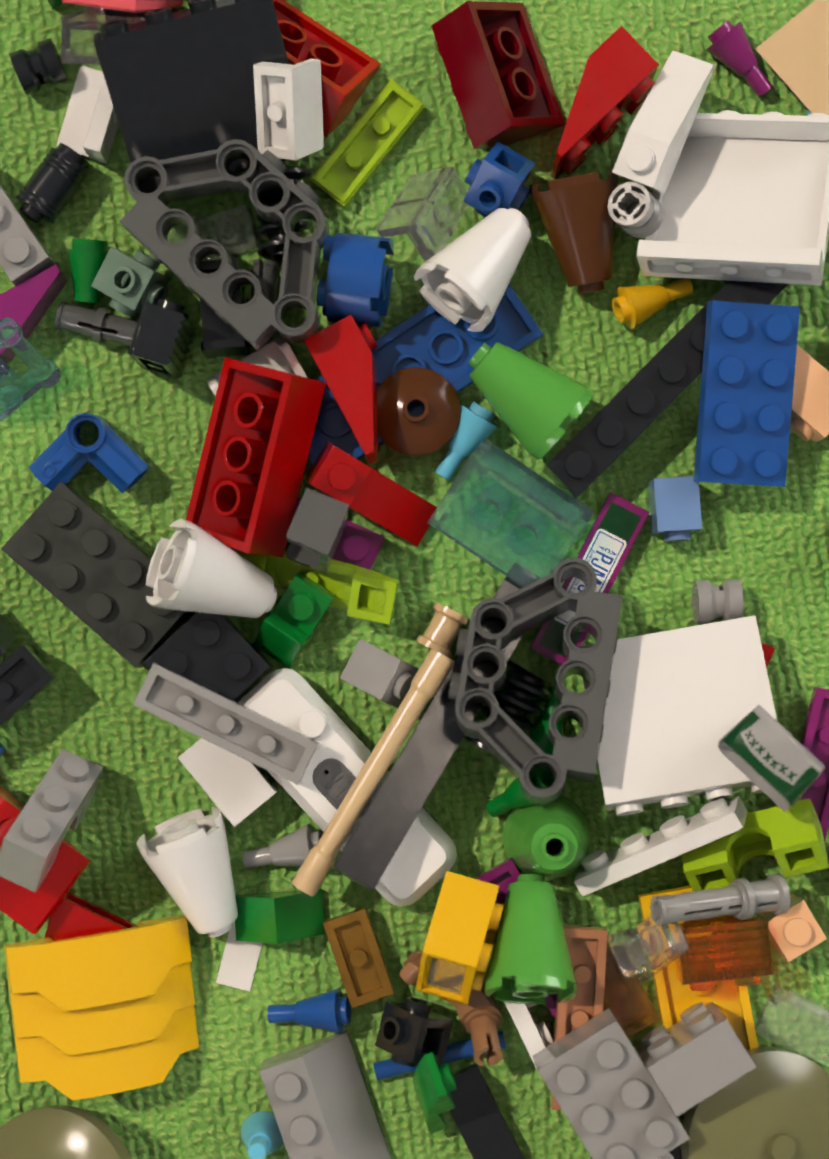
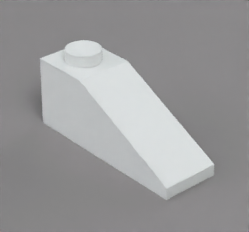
(664, 123)

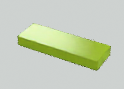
(368, 144)

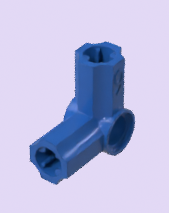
(69, 456)

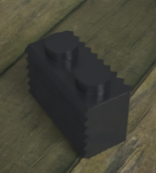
(162, 338)

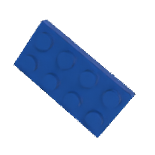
(746, 393)

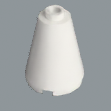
(475, 269)
(206, 576)
(195, 868)

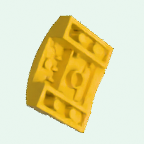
(103, 1007)

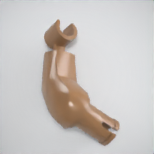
(477, 1018)

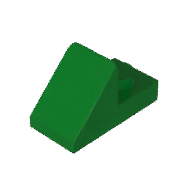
(293, 620)

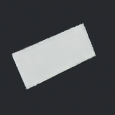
(238, 962)

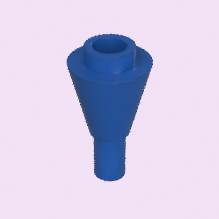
(324, 1011)

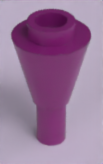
(734, 50)

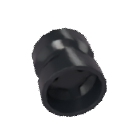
(38, 66)

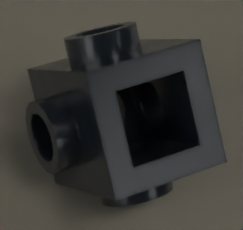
(405, 1028)

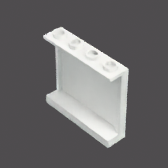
(745, 201)
(671, 707)

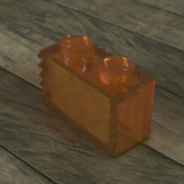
(725, 952)

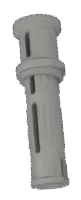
(738, 899)

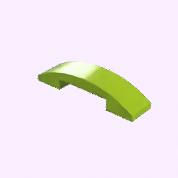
(357, 589)

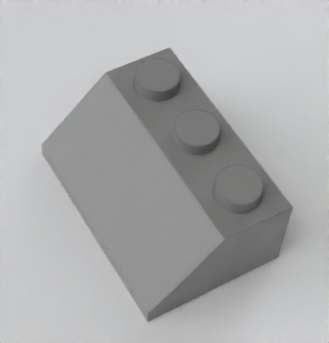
(323, 1102)

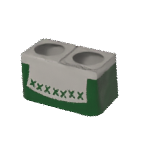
(771, 758)

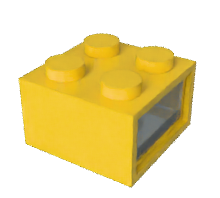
(459, 938)

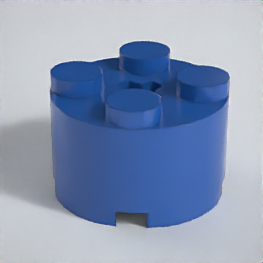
(356, 278)

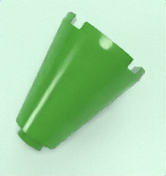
(528, 395)
(531, 828)
(530, 947)

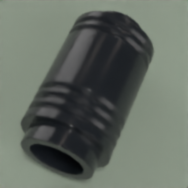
(52, 184)

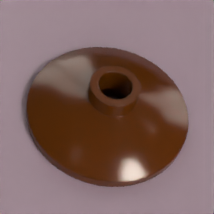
(417, 434)

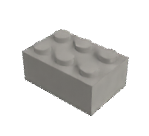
(609, 1093)

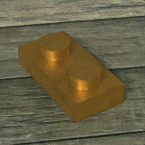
(358, 957)

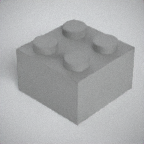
(694, 1056)

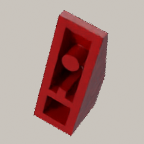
(350, 373)
(370, 493)

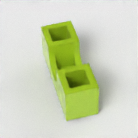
(792, 838)

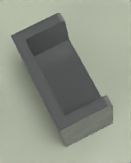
(316, 530)

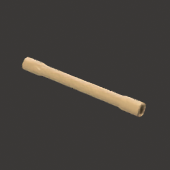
(323, 854)

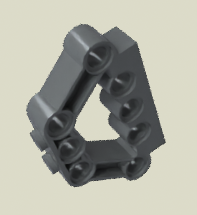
(207, 175)
(522, 611)

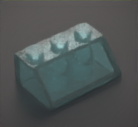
(510, 515)

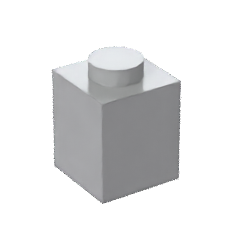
(379, 673)

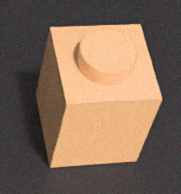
(794, 931)

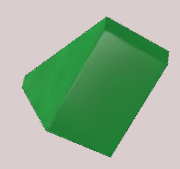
(279, 916)

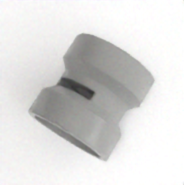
(642, 217)
(712, 601)

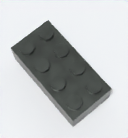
(94, 573)

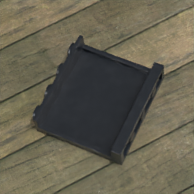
(188, 77)

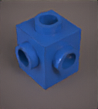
(498, 180)

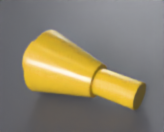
(639, 303)

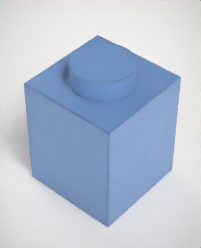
(675, 507)

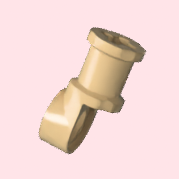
(443, 630)

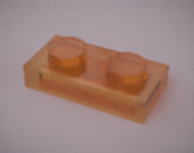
(626, 999)

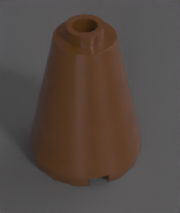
(579, 227)

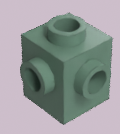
(131, 280)

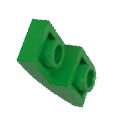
(433, 1089)

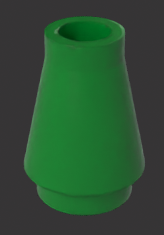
(85, 262)

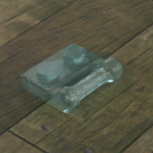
(41, 372)

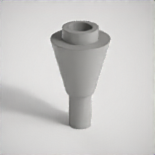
(286, 851)

